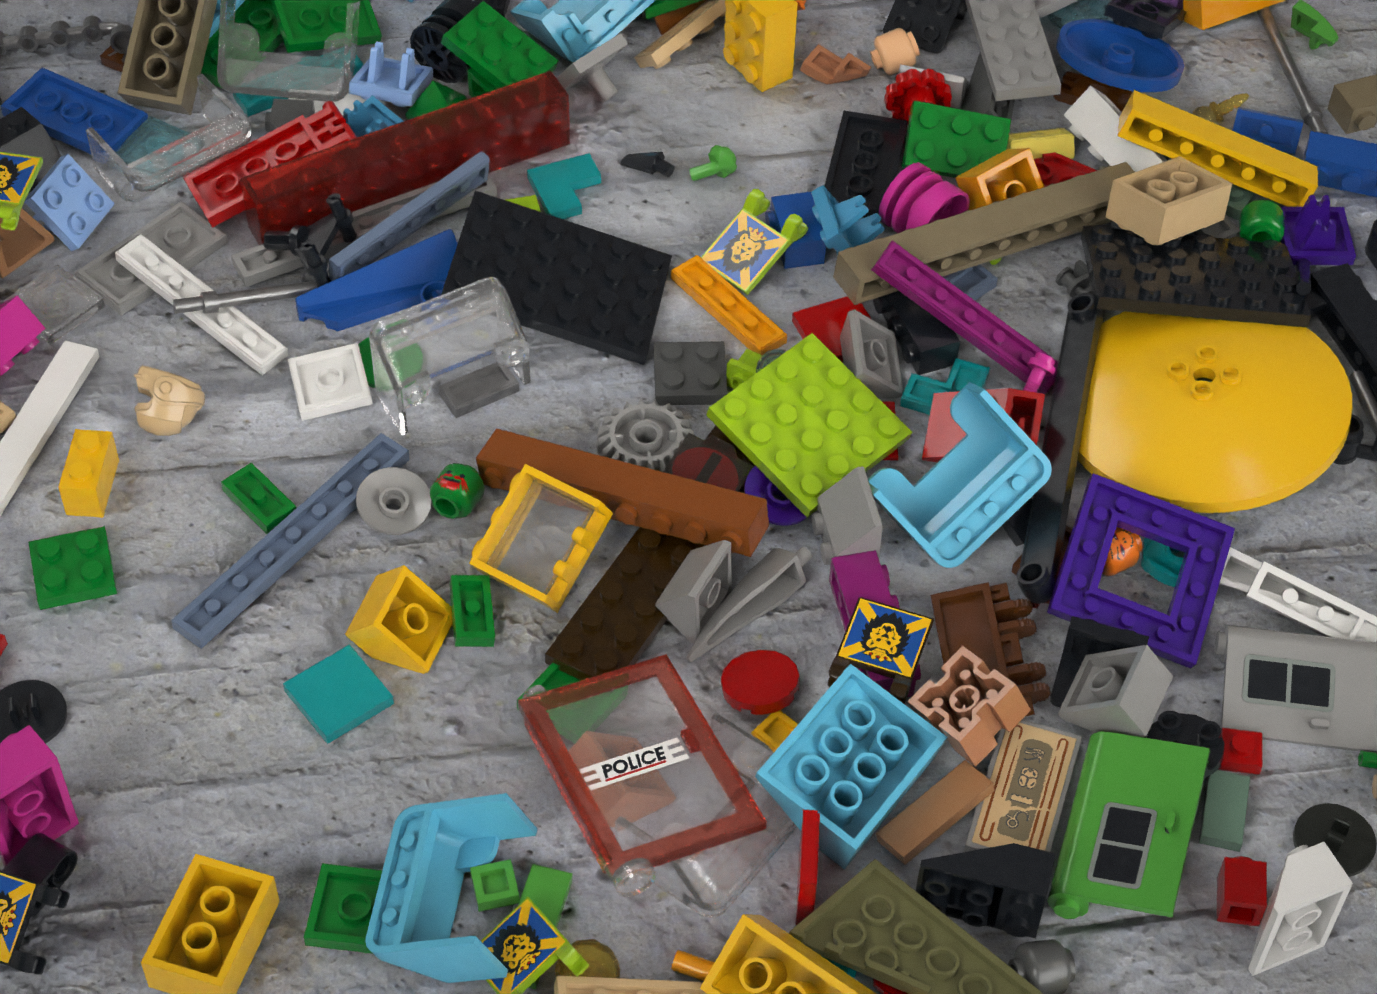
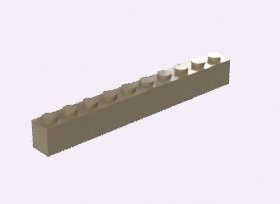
(985, 232)

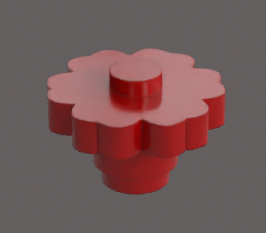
(912, 85)

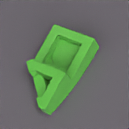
(1313, 25)

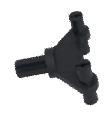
(314, 240)

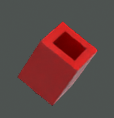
(1241, 891)

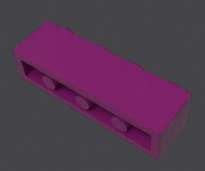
(863, 577)

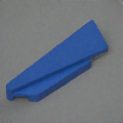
(381, 286)

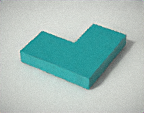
(557, 181)
(920, 389)

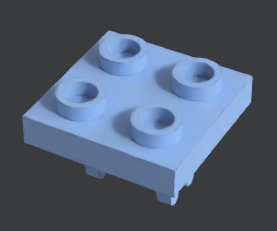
(391, 79)
(69, 202)

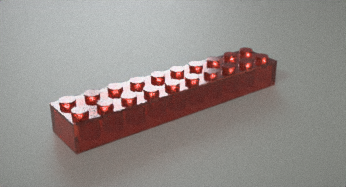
(375, 167)

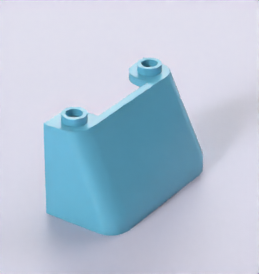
(577, 26)

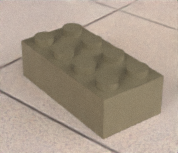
(166, 53)

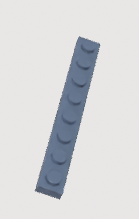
(284, 544)

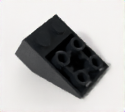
(990, 886)

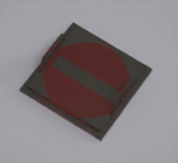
(709, 462)

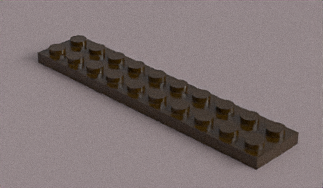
(620, 611)

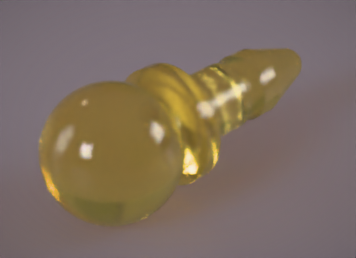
(1214, 112)

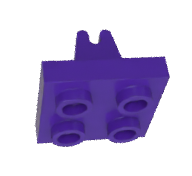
(1318, 233)

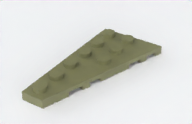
(903, 940)

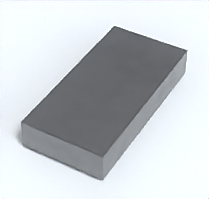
(478, 389)

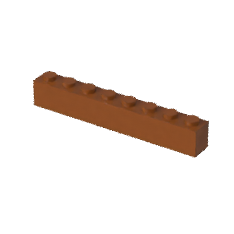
(633, 492)

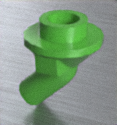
(721, 163)

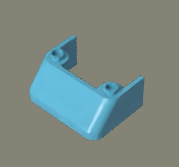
(423, 883)

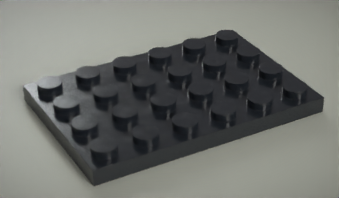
(563, 275)
(1194, 277)

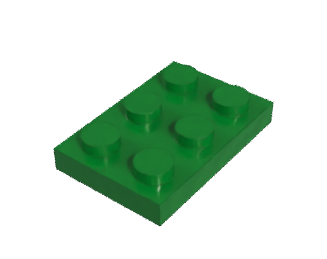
(310, 22)
(497, 48)
(952, 138)

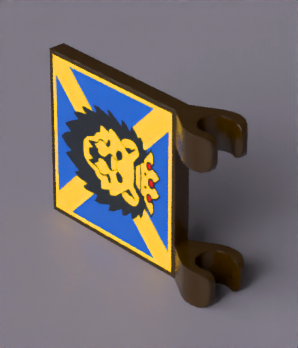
(884, 643)

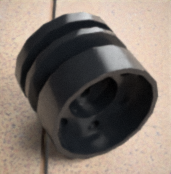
(428, 36)

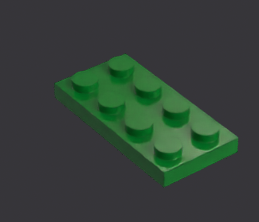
(252, 12)

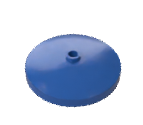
(1119, 56)

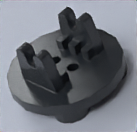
(1192, 731)

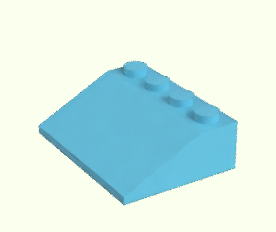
(850, 762)

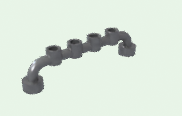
(118, 33)

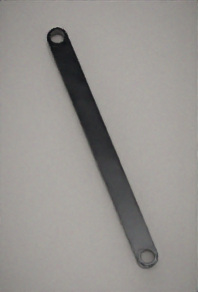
(1061, 446)

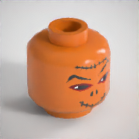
(1123, 552)

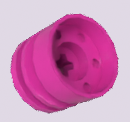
(920, 198)

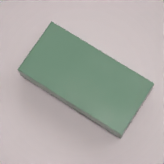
(1224, 810)

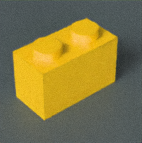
(88, 473)

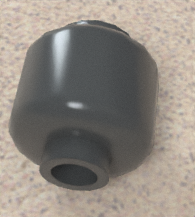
(1045, 965)

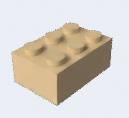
(1168, 200)

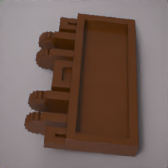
(990, 632)

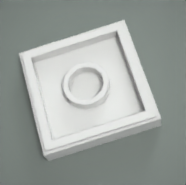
(329, 381)

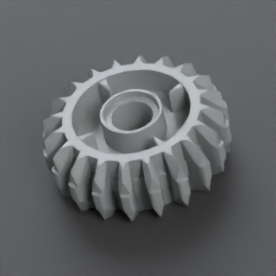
(643, 434)

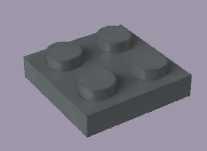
(689, 372)

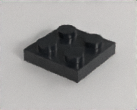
(1150, 16)

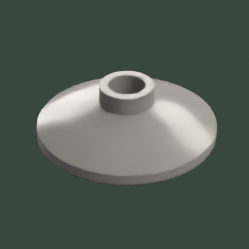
(395, 487)

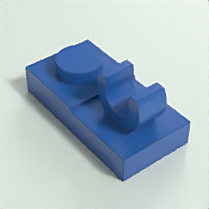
(1269, 129)

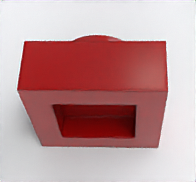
(1242, 751)

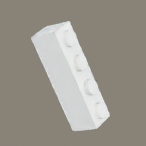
(1097, 121)

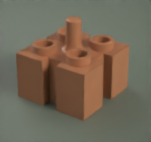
(970, 705)

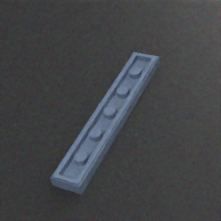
(410, 217)

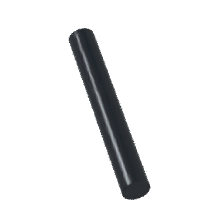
(1303, 276)

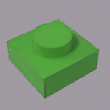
(494, 885)

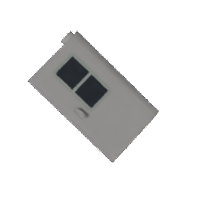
(1299, 687)

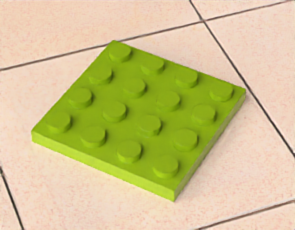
(808, 422)

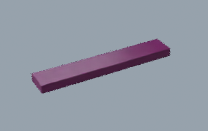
(959, 312)

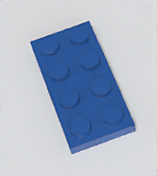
(71, 108)

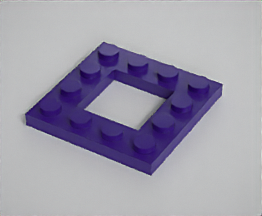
(1203, 540)

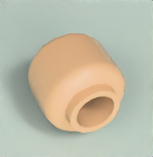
(894, 49)

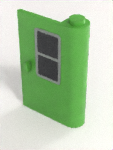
(1118, 824)

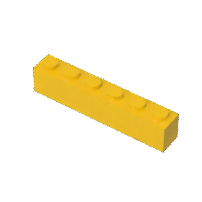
(1218, 150)

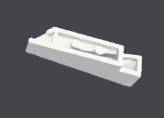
(1297, 599)

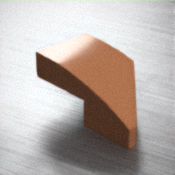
(831, 69)

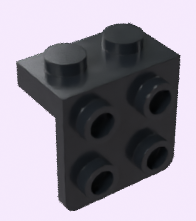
(927, 20)
(1088, 638)

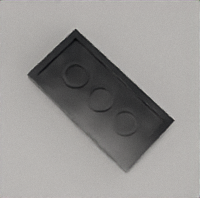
(865, 157)

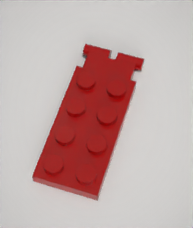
(219, 185)

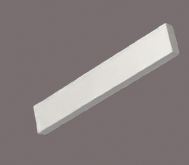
(227, 326)
(42, 414)

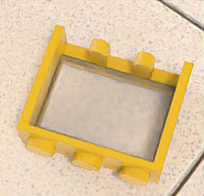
(540, 537)

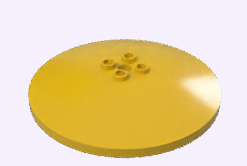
(1219, 445)

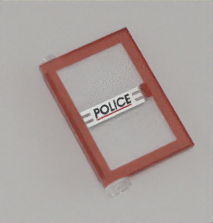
(639, 769)

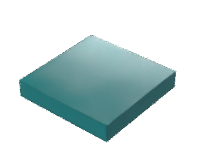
(338, 693)

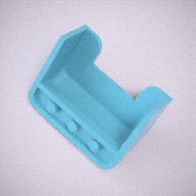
(971, 486)

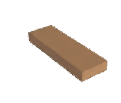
(935, 812)

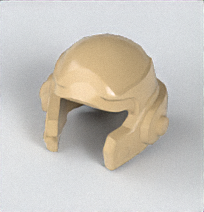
(171, 403)

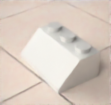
(1301, 907)

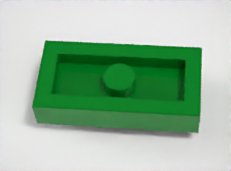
(258, 497)
(472, 611)

